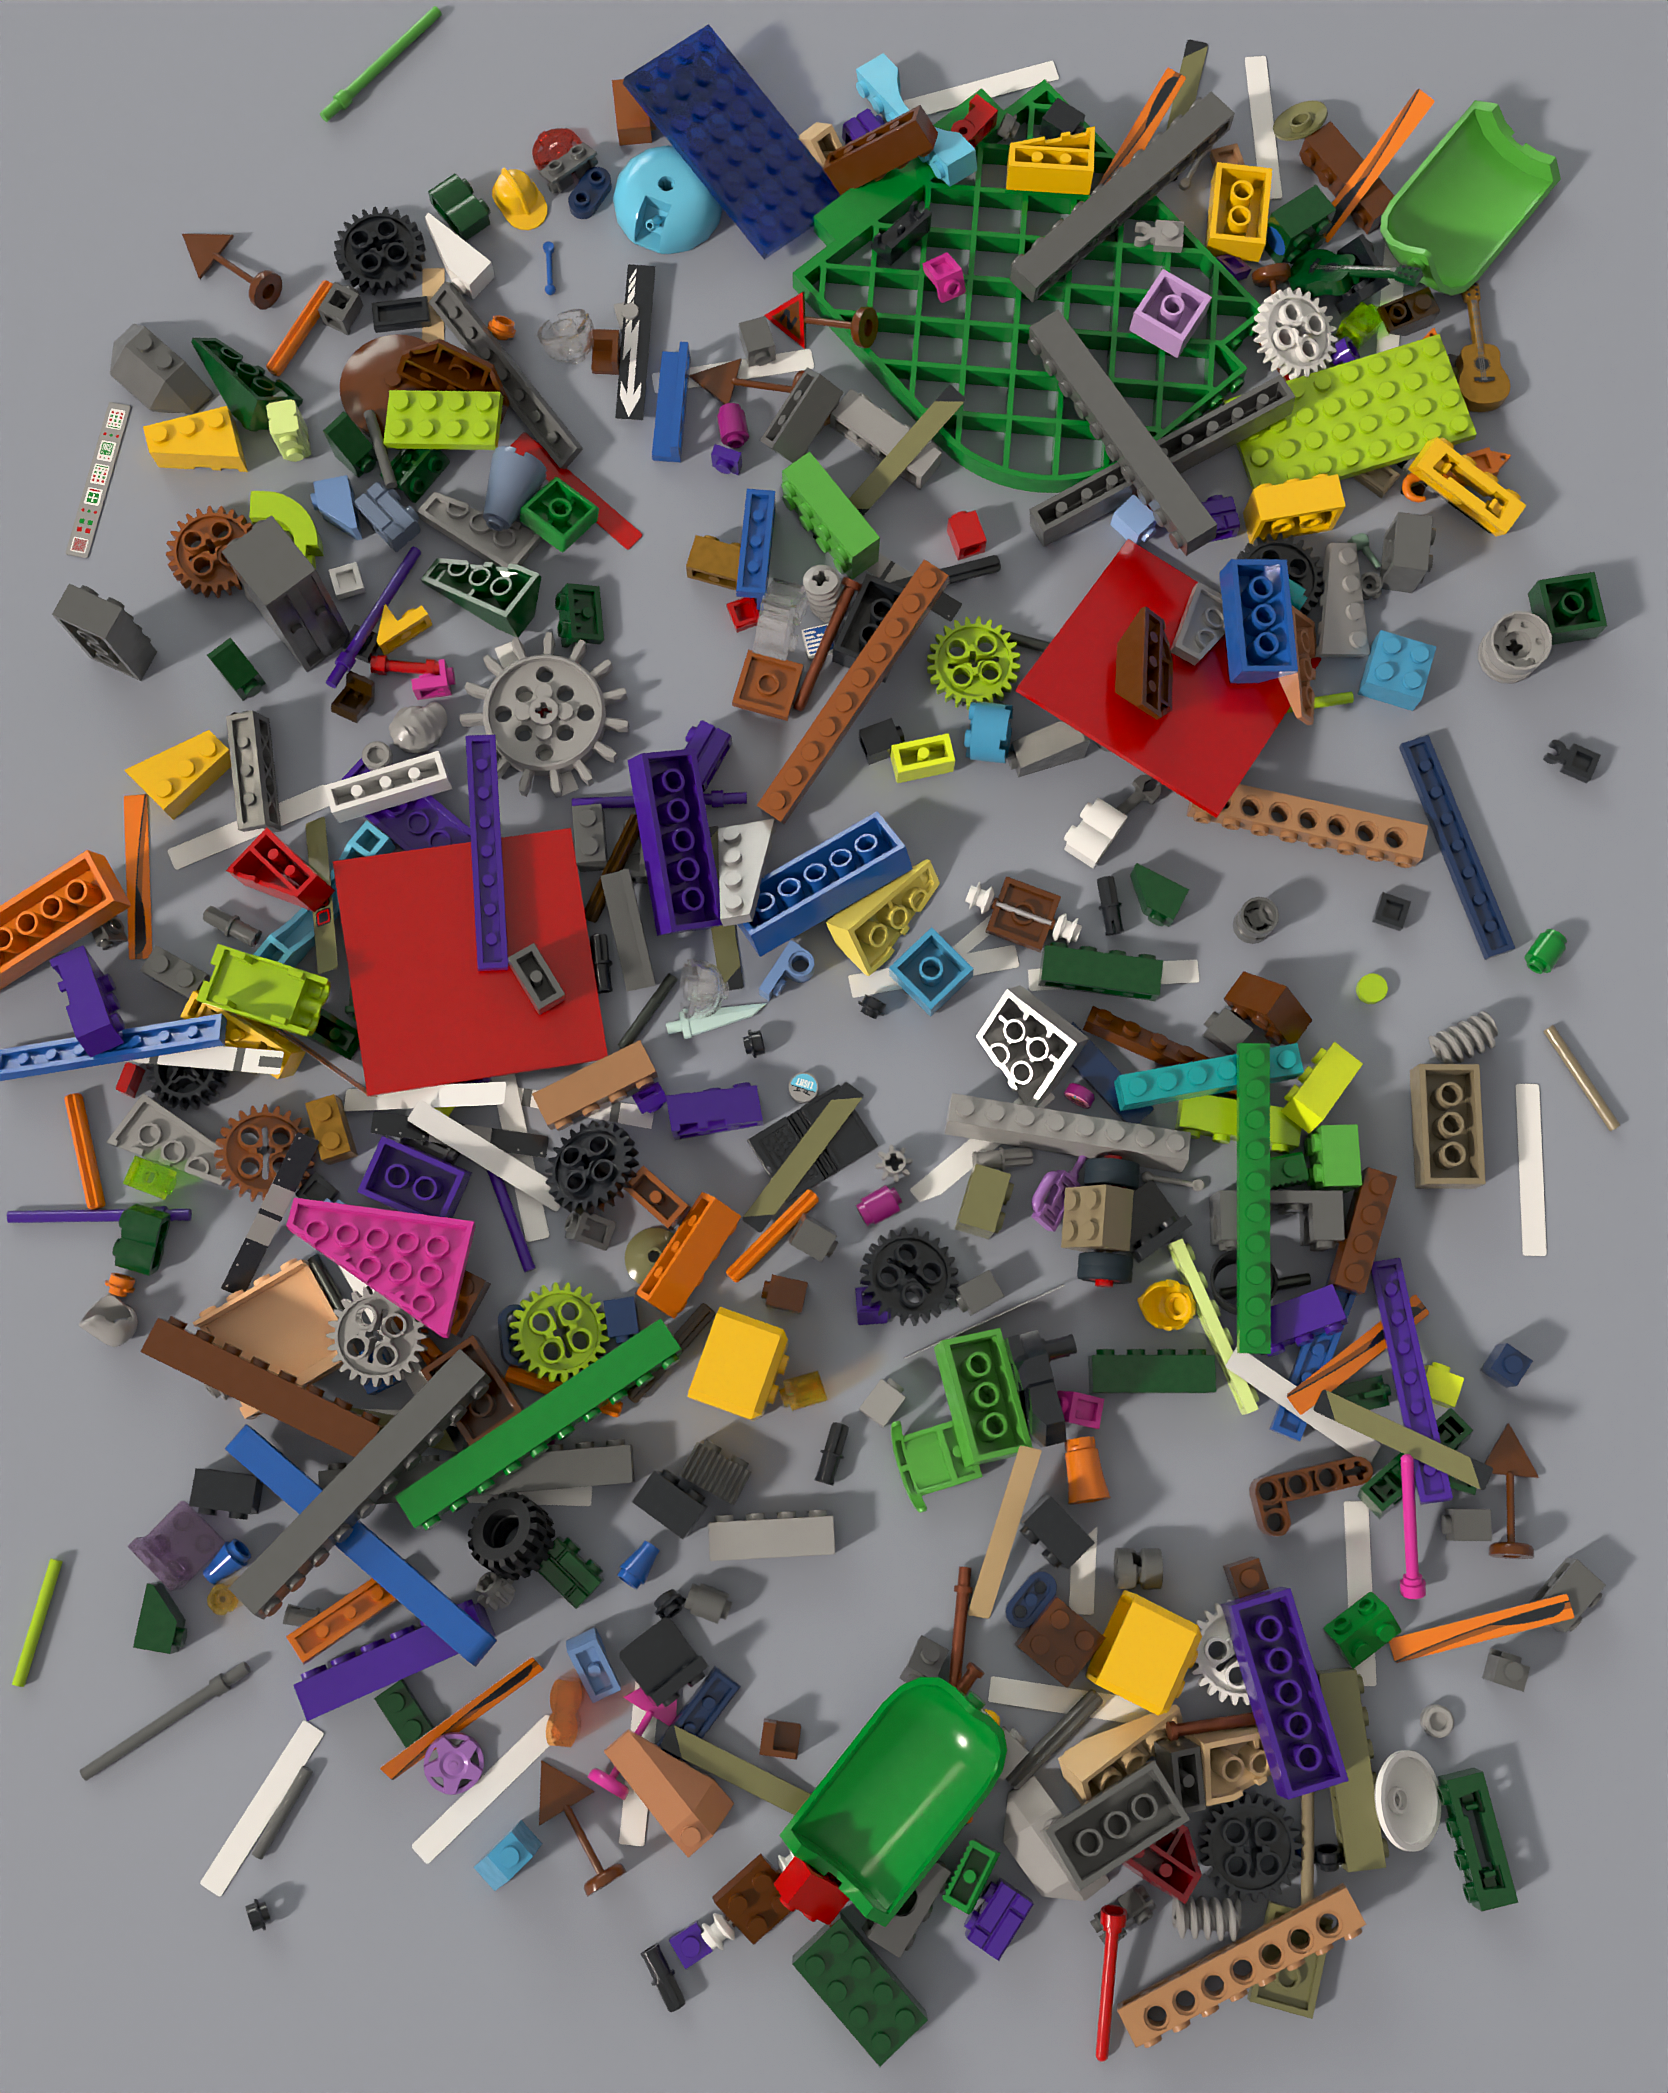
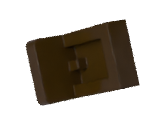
(354, 698)

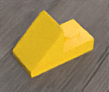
(396, 633)

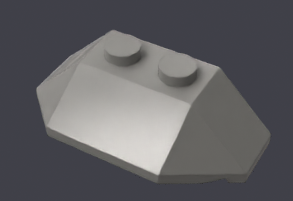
(1027, 1813)

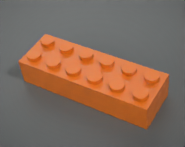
(57, 913)

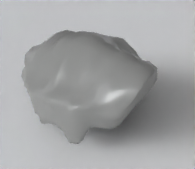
(418, 727)

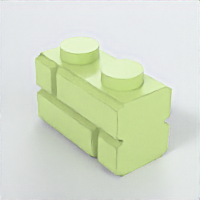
(288, 430)

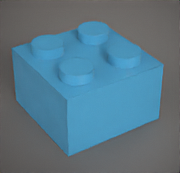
(1397, 670)
(931, 972)

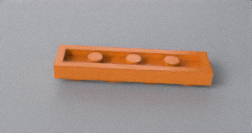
(339, 1620)

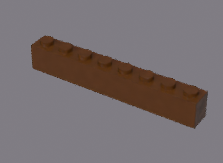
(259, 1387)

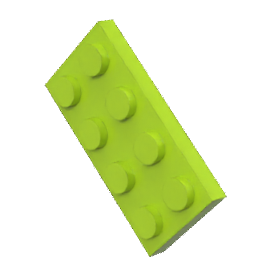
(443, 420)

